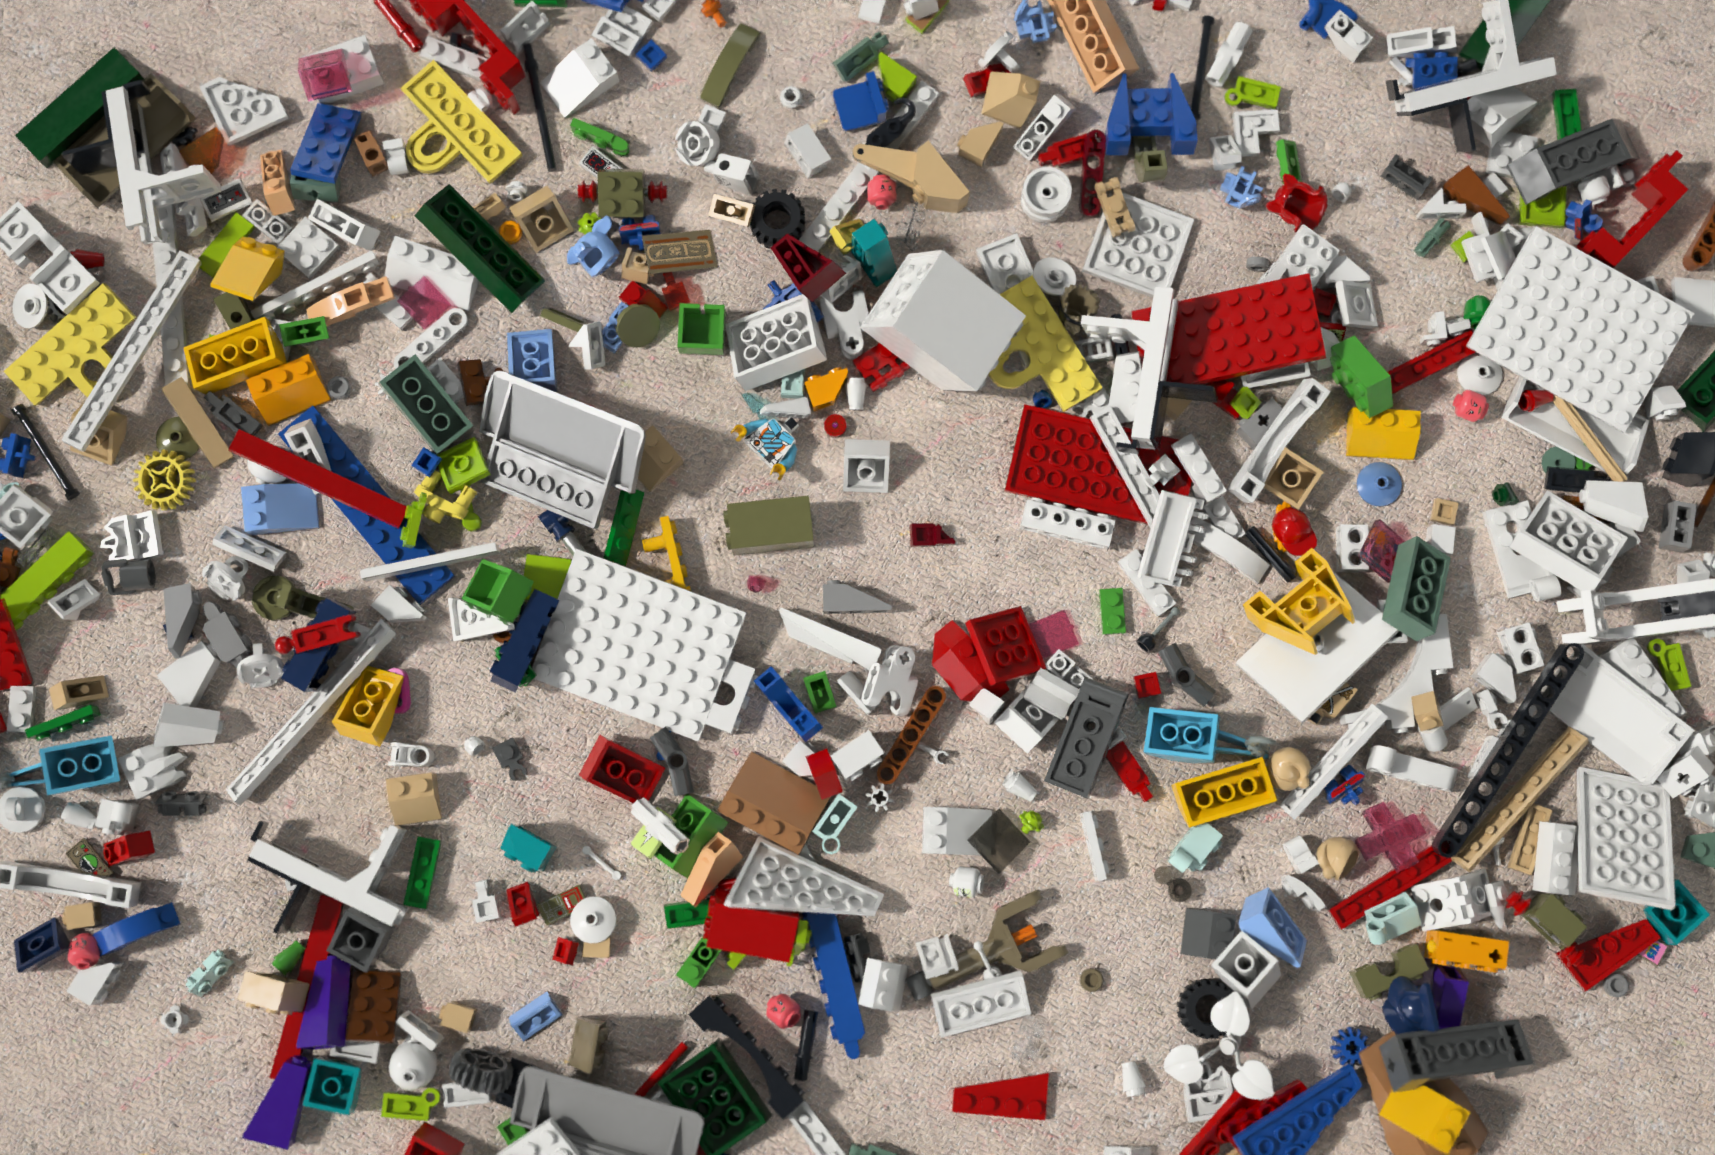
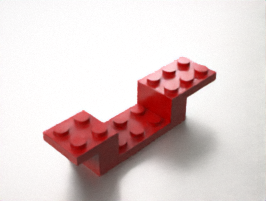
(497, 73)
(1656, 192)

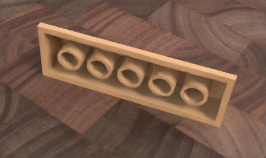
(1095, 41)

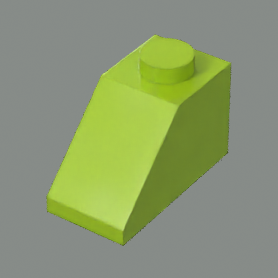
(895, 78)

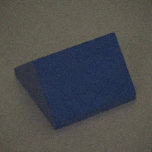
(40, 946)

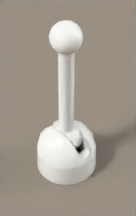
(991, 970)

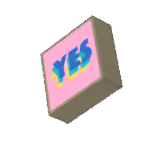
(1654, 953)

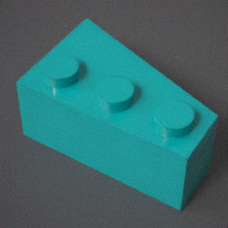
(873, 252)

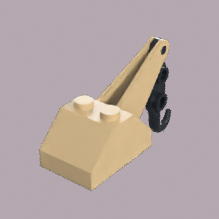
(923, 171)

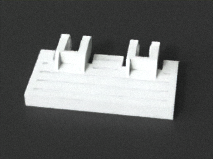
(1170, 538)

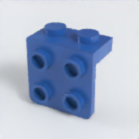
(1432, 69)
(861, 103)

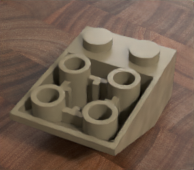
(587, 1044)

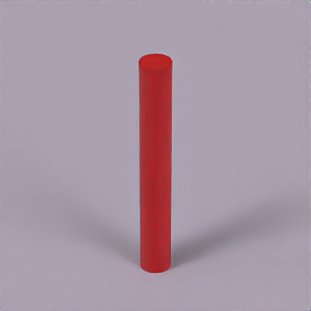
(662, 1069)

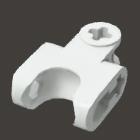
(846, 324)
(894, 677)

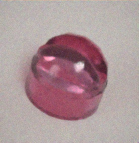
(755, 583)

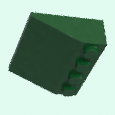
(720, 1093)

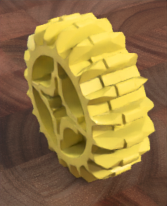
(170, 473)

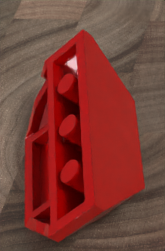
(960, 665)

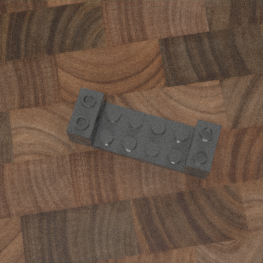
(1456, 1053)

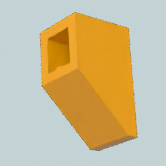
(825, 389)

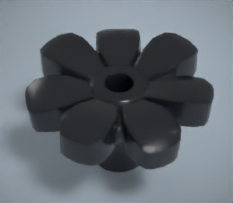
(185, 137)

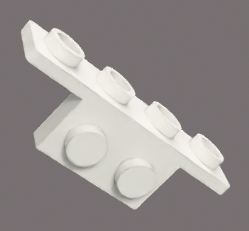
(1476, 253)

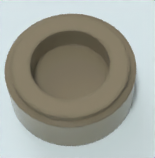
(1091, 980)

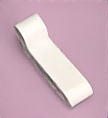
(1411, 769)

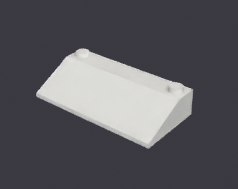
(1552, 427)
(1619, 718)

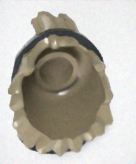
(1074, 304)

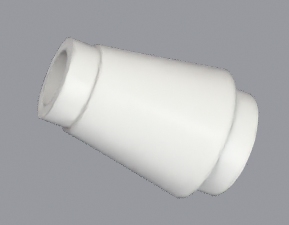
(855, 392)
(1019, 786)
(78, 816)
(1132, 1080)

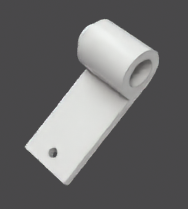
(1451, 712)

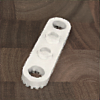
(433, 338)

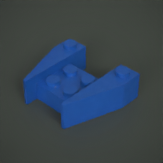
(1151, 114)

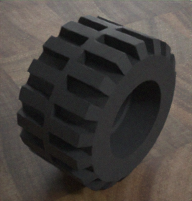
(773, 202)
(1188, 1002)

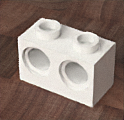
(1346, 547)
(1514, 650)

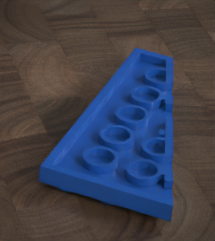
(1297, 1123)

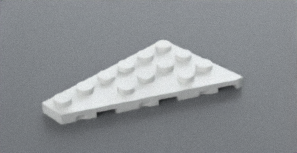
(789, 882)

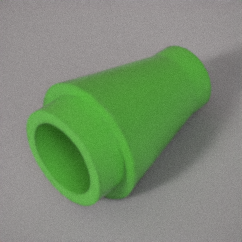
(288, 958)

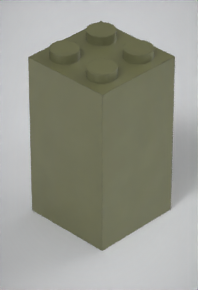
(769, 525)

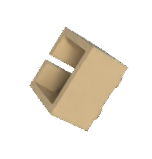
(273, 993)

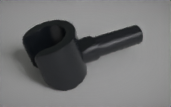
(456, 40)

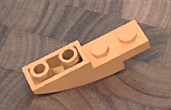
(352, 300)

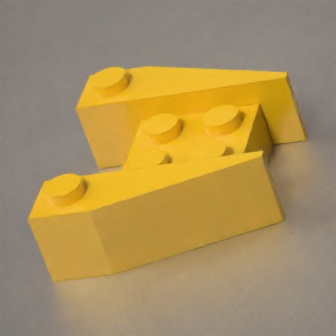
(1304, 608)

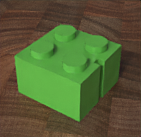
(701, 332)

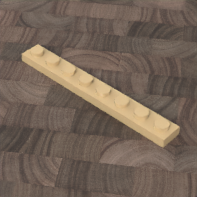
(1520, 798)

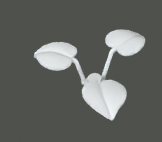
(1228, 1015)

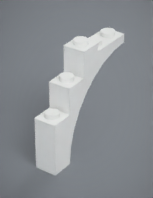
(1431, 655)

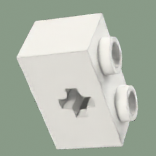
(1686, 772)

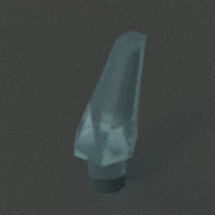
(754, 404)

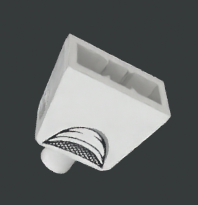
(734, 173)

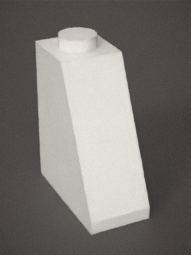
(1616, 502)
(191, 674)
(186, 726)

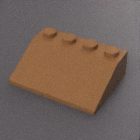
(774, 803)

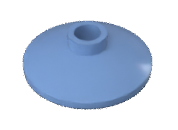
(1370, 490)

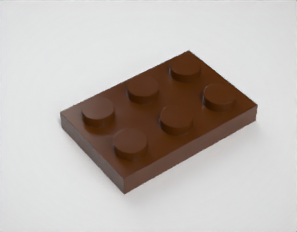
(373, 1007)

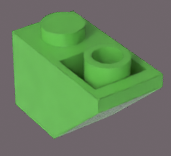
(697, 963)

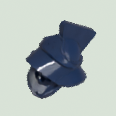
(1410, 1007)

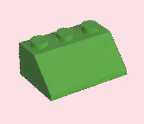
(699, 826)

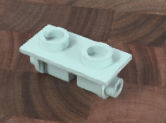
(202, 981)

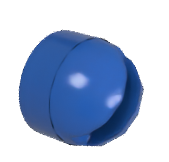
(1043, 394)

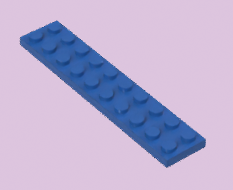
(379, 535)

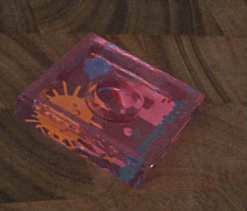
(1380, 549)

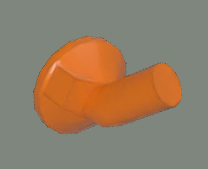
(712, 7)

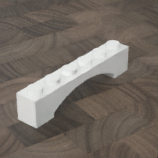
(1298, 409)
(70, 883)

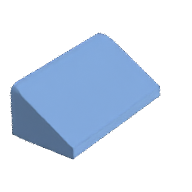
(535, 1016)

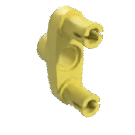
(437, 506)

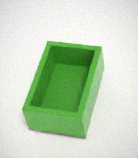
(1361, 377)
(498, 590)

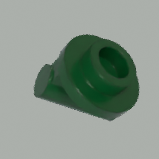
(1504, 495)

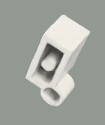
(116, 816)

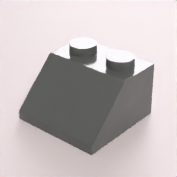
(1206, 933)
(360, 939)

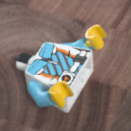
(771, 442)

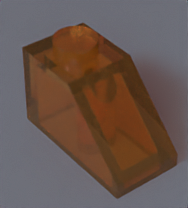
(205, 150)

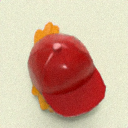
(1292, 530)

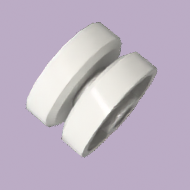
(1050, 182)

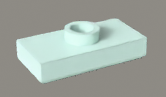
(793, 385)

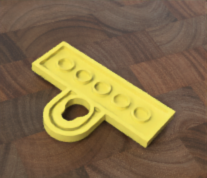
(460, 122)
(70, 345)
(1049, 350)

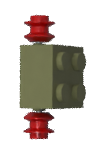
(621, 192)
(1553, 921)

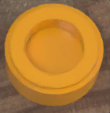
(510, 232)

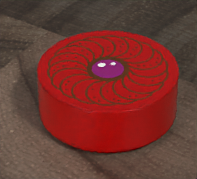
(835, 425)

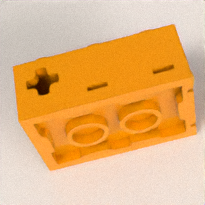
(1466, 951)

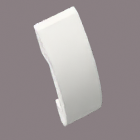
(1230, 550)

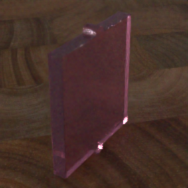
(424, 302)
(1053, 633)

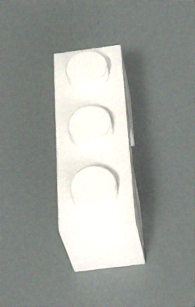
(727, 716)

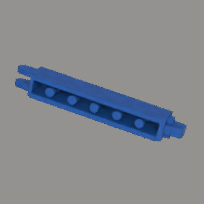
(836, 980)

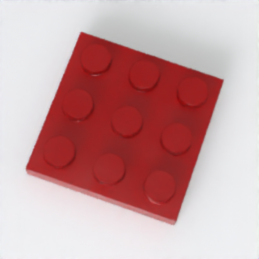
(1005, 645)

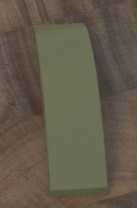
(728, 64)

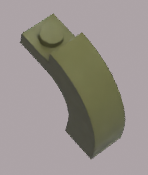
(1148, 161)
(299, 601)

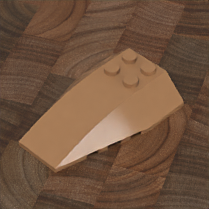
(1398, 1140)

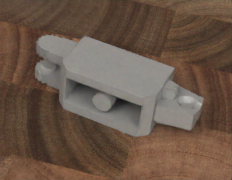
(225, 635)

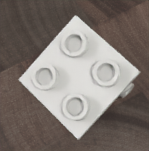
(1703, 803)

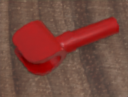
(1159, 5)

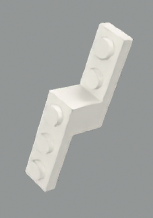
(1207, 486)

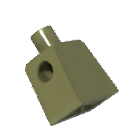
(232, 308)

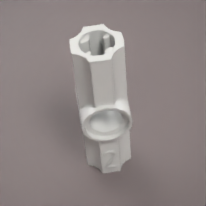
(1229, 54)
(660, 826)

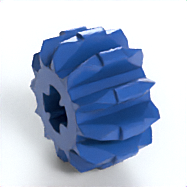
(1352, 1037)

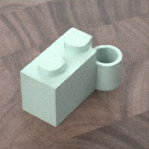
(834, 820)
(1195, 847)
(1391, 919)

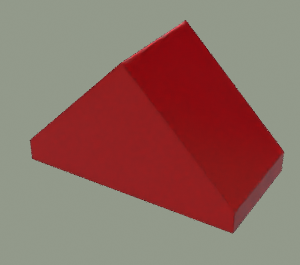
(824, 774)

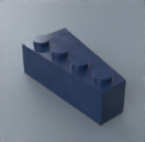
(524, 640)
(309, 666)

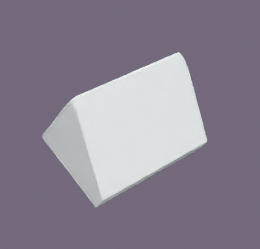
(854, 689)

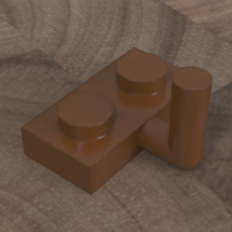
(473, 381)

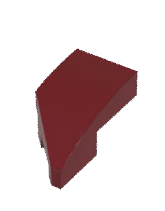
(928, 535)

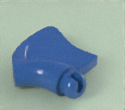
(1321, 12)

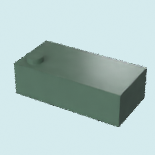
(425, 404)
(1416, 588)

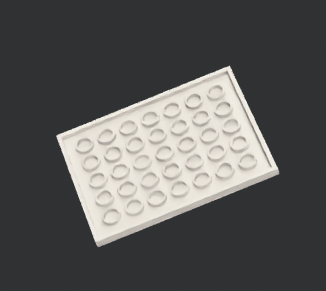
(1579, 329)
(638, 644)

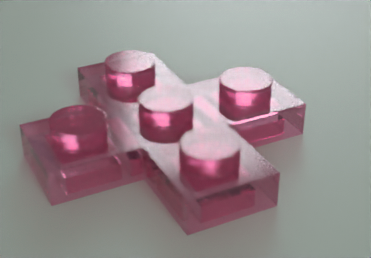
(1390, 837)

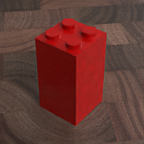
(750, 931)

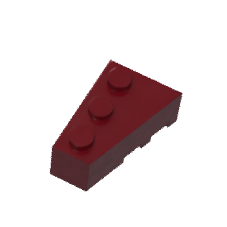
(806, 267)

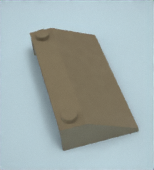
(163, 120)

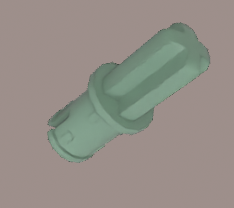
(1432, 238)

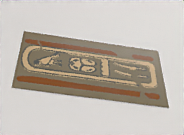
(679, 251)

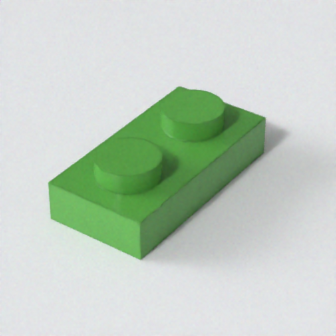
(1288, 158)
(1112, 611)

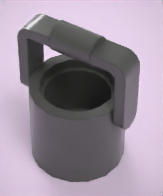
(132, 574)

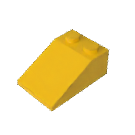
(249, 268)
(369, 706)
(1426, 1116)

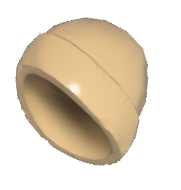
(1288, 769)
(1337, 857)

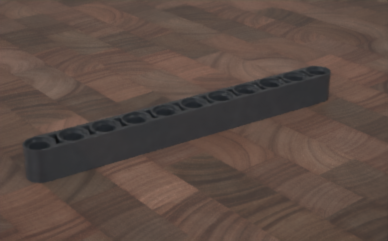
(1517, 743)

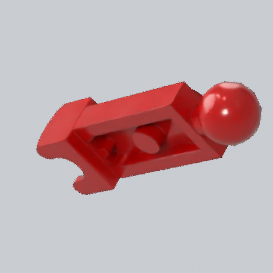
(317, 635)

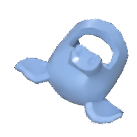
(595, 249)

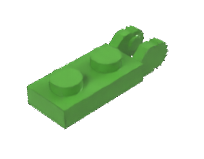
(600, 137)

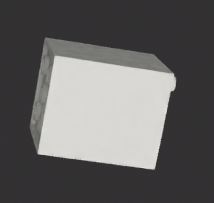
(943, 321)

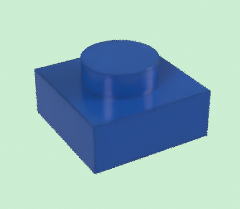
(651, 55)

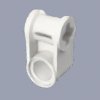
(406, 755)

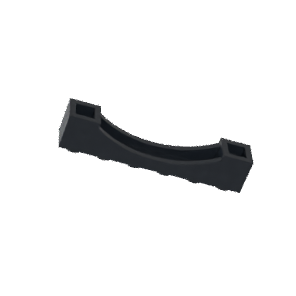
(783, 1095)

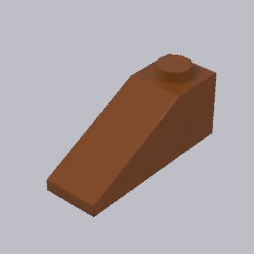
(1470, 190)

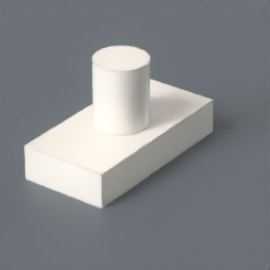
(419, 1031)

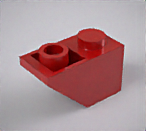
(128, 848)

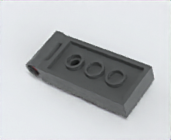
(1084, 750)

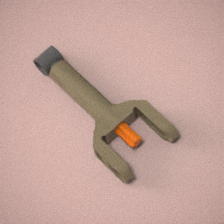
(999, 947)

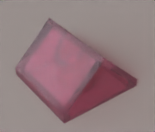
(324, 74)

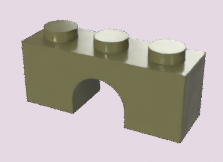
(1407, 963)

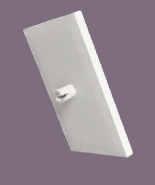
(1306, 680)
(1624, 839)

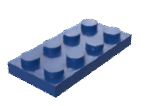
(326, 143)

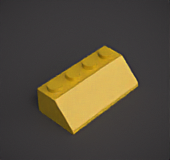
(234, 356)
(1224, 792)

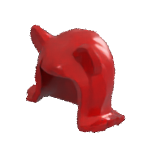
(1299, 203)

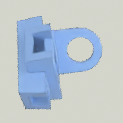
(1032, 26)
(1243, 191)

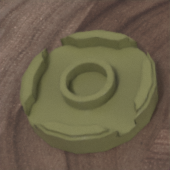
(637, 325)
(265, 598)

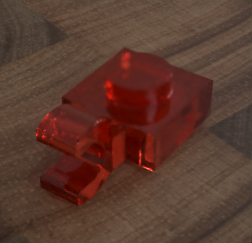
(675, 292)

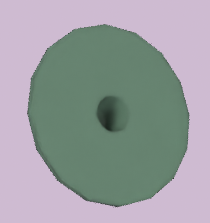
(1557, 458)

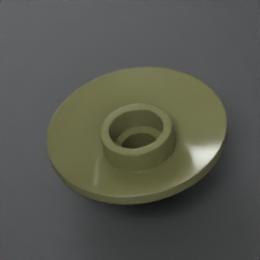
(183, 446)

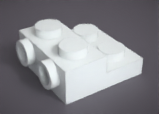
(22, 516)

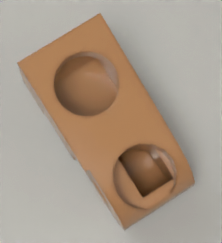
(371, 153)

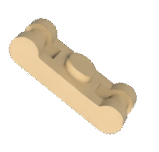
(1114, 207)

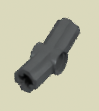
(1195, 686)
(679, 776)

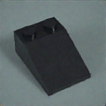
(1690, 458)

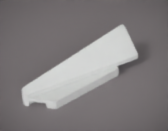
(829, 640)

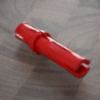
(404, 30)

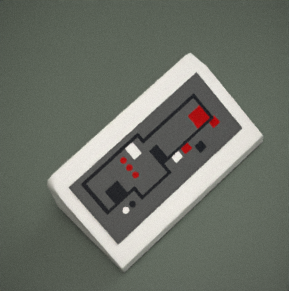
(230, 199)

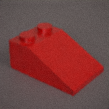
(621, 770)
(433, 1141)

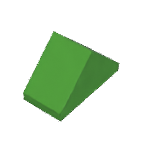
(304, 331)
(819, 692)

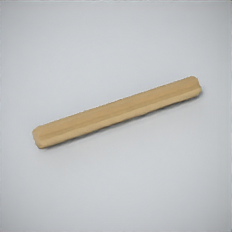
(1590, 440)

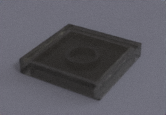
(998, 841)

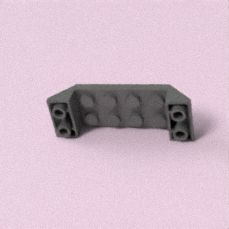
(1572, 159)

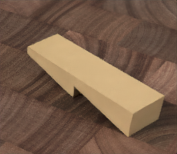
(197, 422)

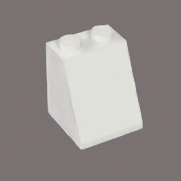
(1247, 969)

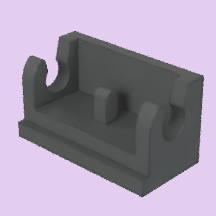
(1406, 178)

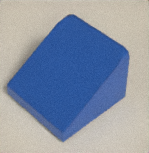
(426, 462)

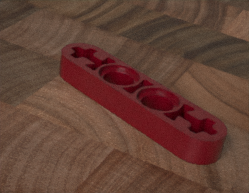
(1088, 172)

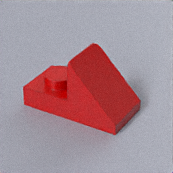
(637, 295)
(1225, 393)
(522, 904)

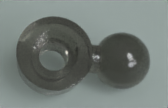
(1163, 876)

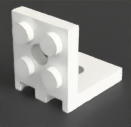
(1461, 896)

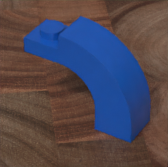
(788, 704)
(135, 928)

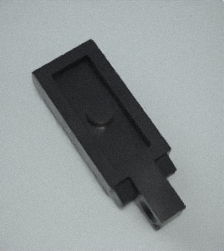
(1569, 478)

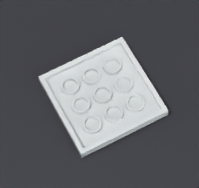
(1144, 256)

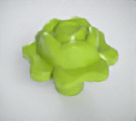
(587, 222)
(1031, 821)

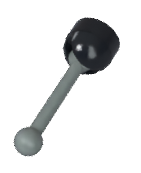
(1147, 641)

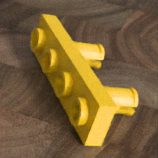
(667, 541)

